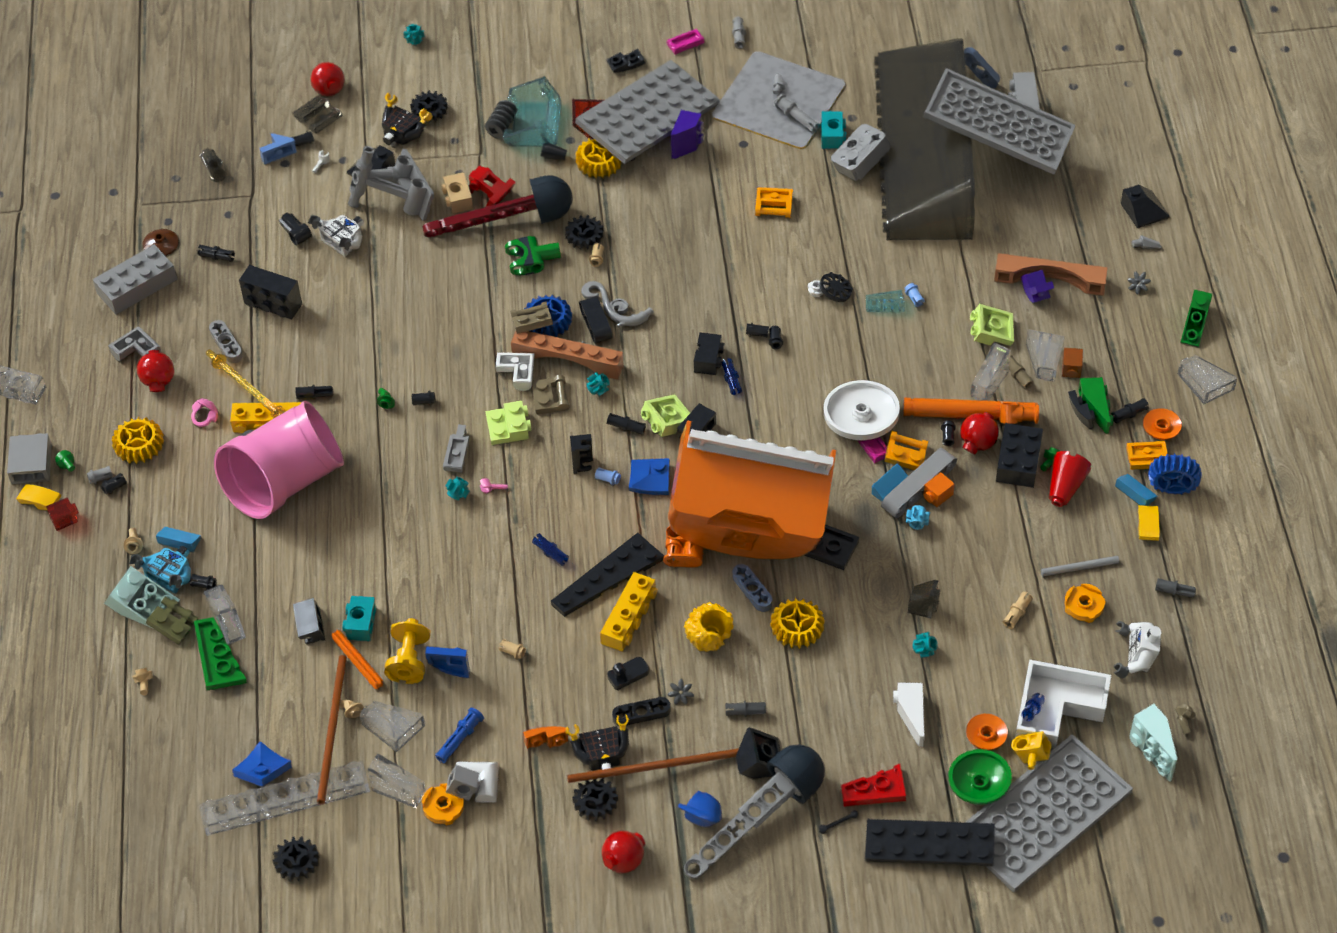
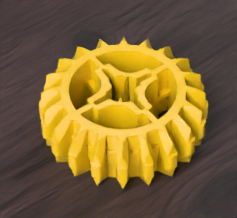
(596, 159)
(137, 436)
(809, 619)

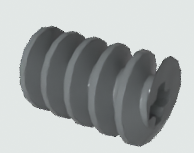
(500, 118)

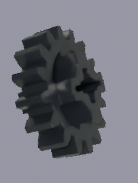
(432, 103)
(584, 232)
(593, 801)
(306, 858)

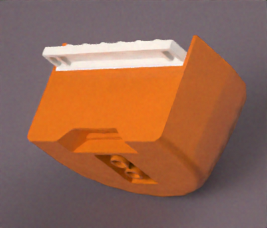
(749, 496)

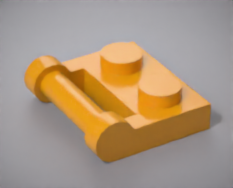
(774, 197)
(905, 456)

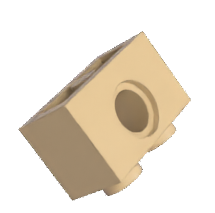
(457, 193)

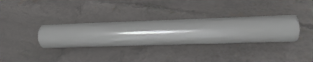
(1079, 566)

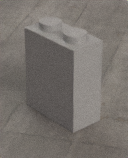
(29, 458)

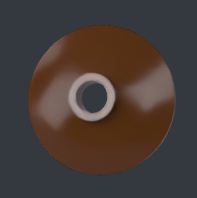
(164, 239)

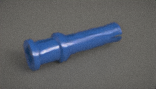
(465, 728)

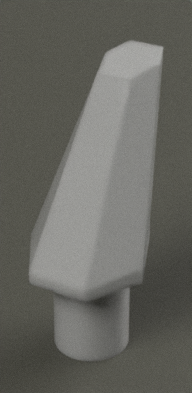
(778, 84)
(1146, 243)

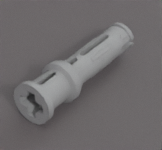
(790, 109)

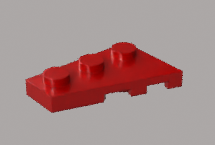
(877, 789)

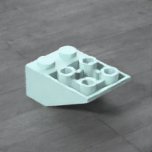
(137, 596)
(1153, 736)

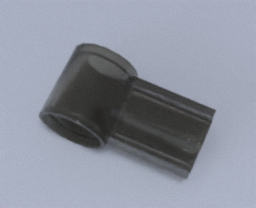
(213, 165)

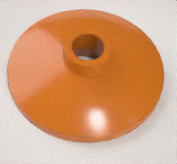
(1163, 418)
(990, 725)

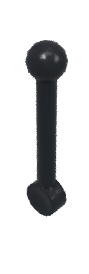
(823, 828)

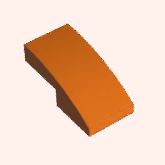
(552, 735)

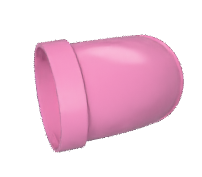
(276, 460)

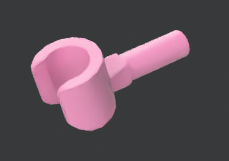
(487, 487)

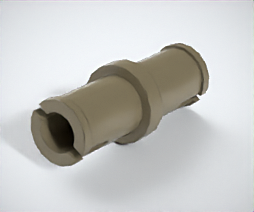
(1018, 372)

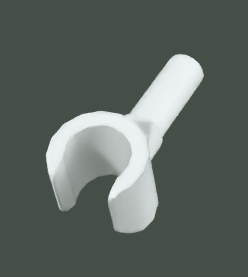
(323, 159)

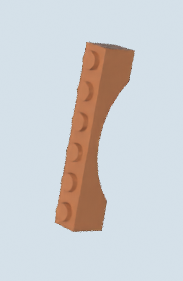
(1085, 277)
(593, 357)

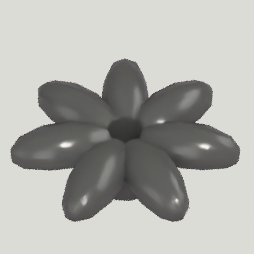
(1136, 280)
(683, 697)

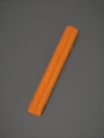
(357, 659)

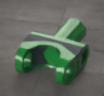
(531, 255)

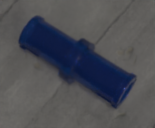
(731, 376)
(550, 549)
(1033, 706)

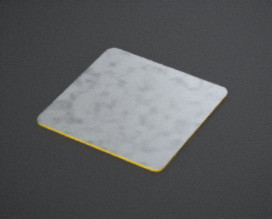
(751, 99)

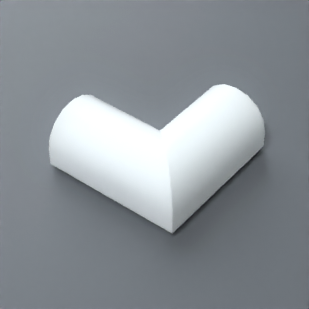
(520, 364)
(487, 777)

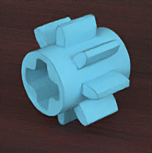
(917, 517)

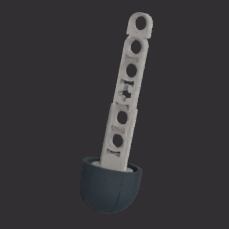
(795, 773)

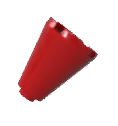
(1067, 477)

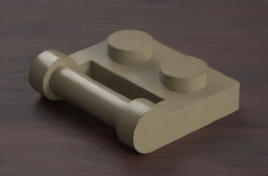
(531, 318)
(543, 395)

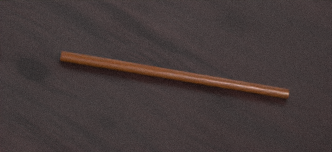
(331, 730)
(651, 765)

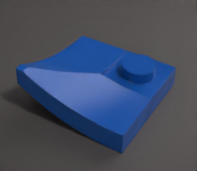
(650, 476)
(449, 660)
(261, 766)

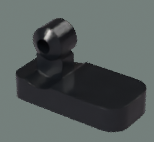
(627, 673)

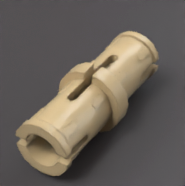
(1017, 610)

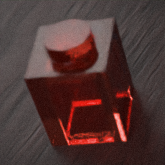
(62, 513)

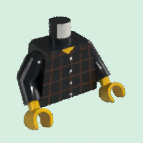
(400, 124)
(600, 747)

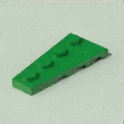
(217, 660)

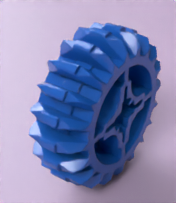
(559, 312)
(1175, 474)

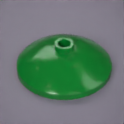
(983, 768)

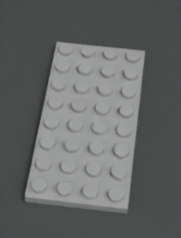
(645, 111)
(999, 121)
(1049, 810)

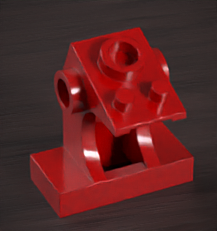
(496, 192)

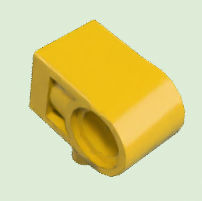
(1032, 748)

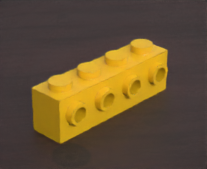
(253, 415)
(628, 612)

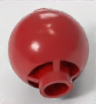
(327, 79)
(155, 370)
(979, 432)
(623, 851)

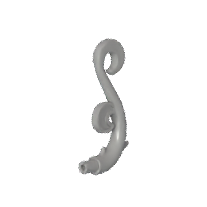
(620, 304)

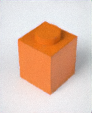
(938, 489)

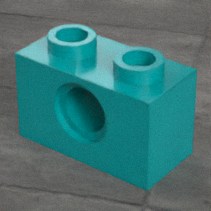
(832, 129)
(361, 608)

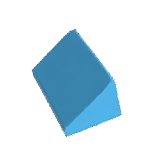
(888, 482)
(1135, 490)
(177, 538)

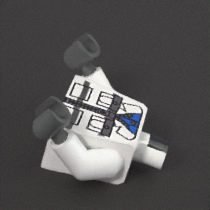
(339, 233)
(1143, 647)

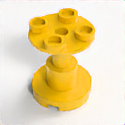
(406, 665)

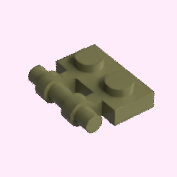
(169, 625)

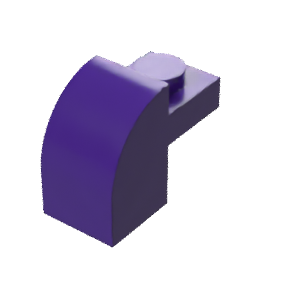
(1036, 286)

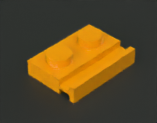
(1143, 453)

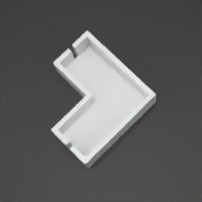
(1066, 693)

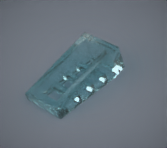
(891, 296)

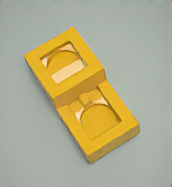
(38, 496)
(1148, 522)

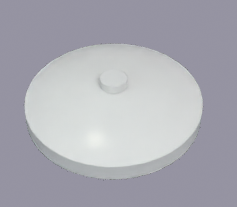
(861, 410)

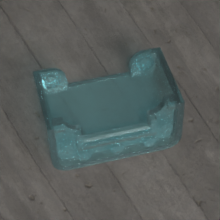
(536, 116)

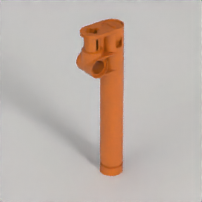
(1003, 411)
(684, 552)

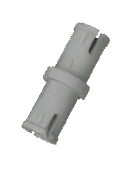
(738, 32)

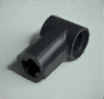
(297, 232)

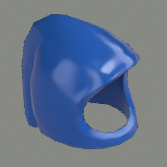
(702, 810)

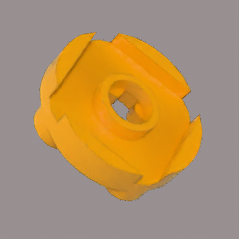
(1084, 612)
(442, 815)

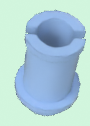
(912, 291)
(612, 477)

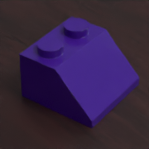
(686, 134)

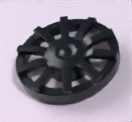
(835, 287)

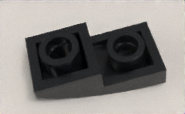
(630, 61)
(1081, 410)

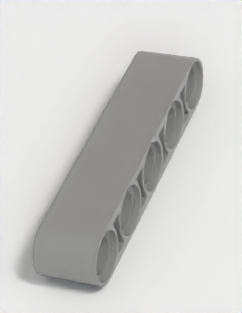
(912, 487)

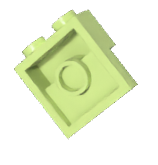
(992, 325)
(664, 414)
(508, 423)

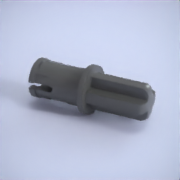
(1175, 588)
(745, 709)

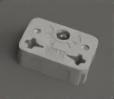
(860, 152)

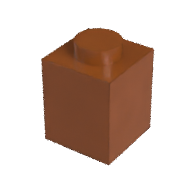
(1072, 362)

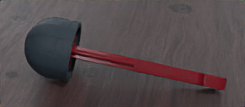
(550, 197)

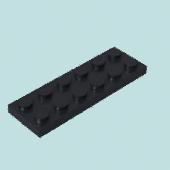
(835, 547)
(930, 842)

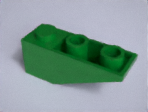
(1196, 318)
(1094, 394)

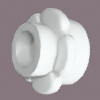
(814, 289)

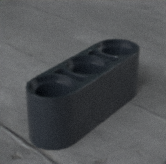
(595, 319)

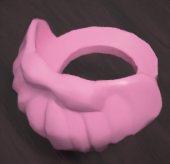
(212, 415)

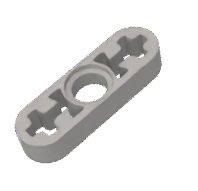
(225, 348)

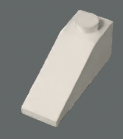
(910, 708)

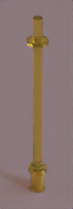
(219, 361)

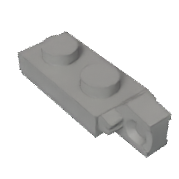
(456, 450)

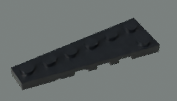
(618, 566)

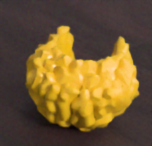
(709, 626)

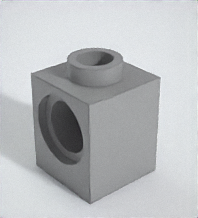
(462, 782)

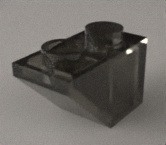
(924, 599)

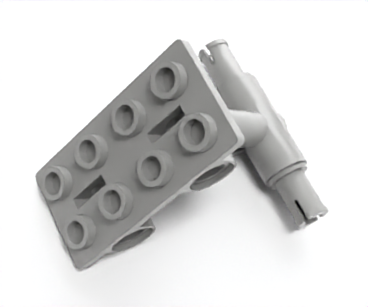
(400, 180)

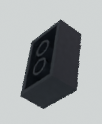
(270, 292)
(1019, 455)

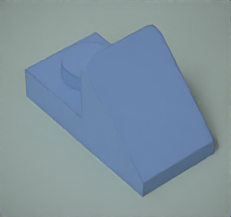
(280, 147)

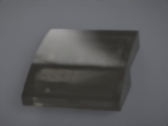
(317, 114)

